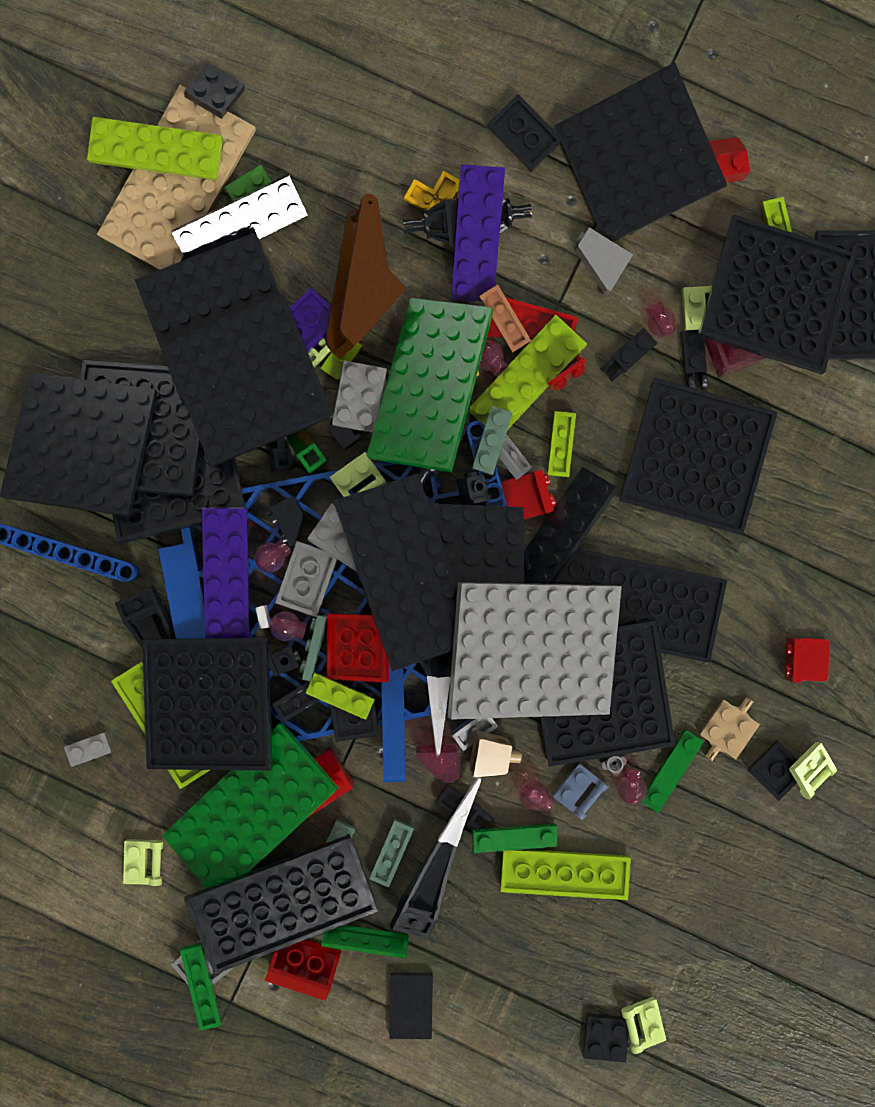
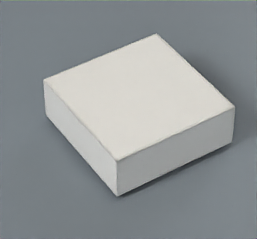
(263, 616)

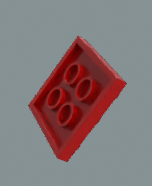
(355, 649)

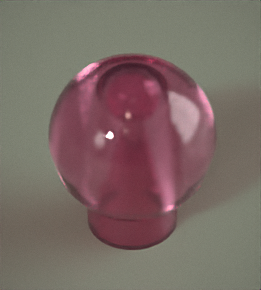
(661, 320)
(493, 358)
(271, 556)
(286, 626)
(632, 787)
(535, 796)

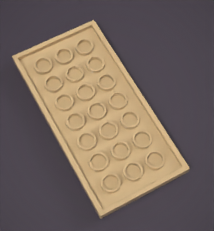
(160, 202)

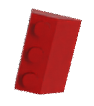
(731, 158)
(337, 772)
(304, 968)

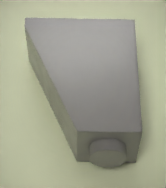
(602, 258)

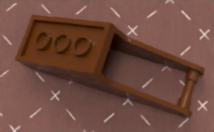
(363, 280)

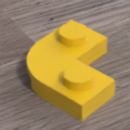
(426, 197)

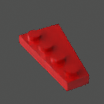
(532, 318)

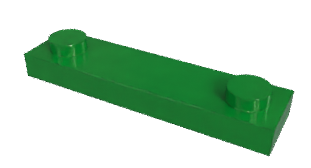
(672, 770)
(514, 838)
(367, 941)
(201, 986)

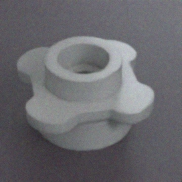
(615, 769)

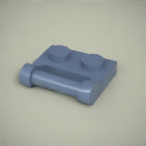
(574, 787)

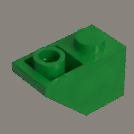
(307, 451)

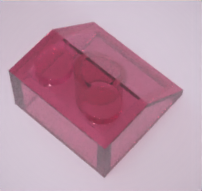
(729, 359)
(444, 766)

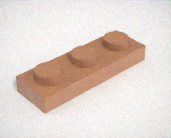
(505, 318)

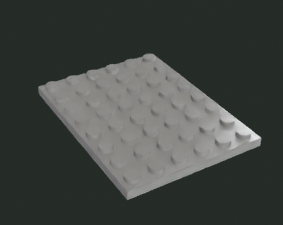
(533, 650)

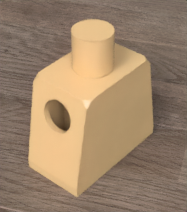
(492, 755)

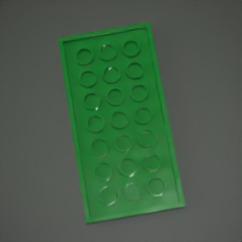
(430, 384)
(250, 812)

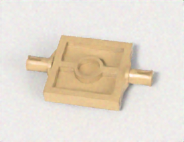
(729, 729)

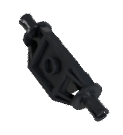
(444, 217)

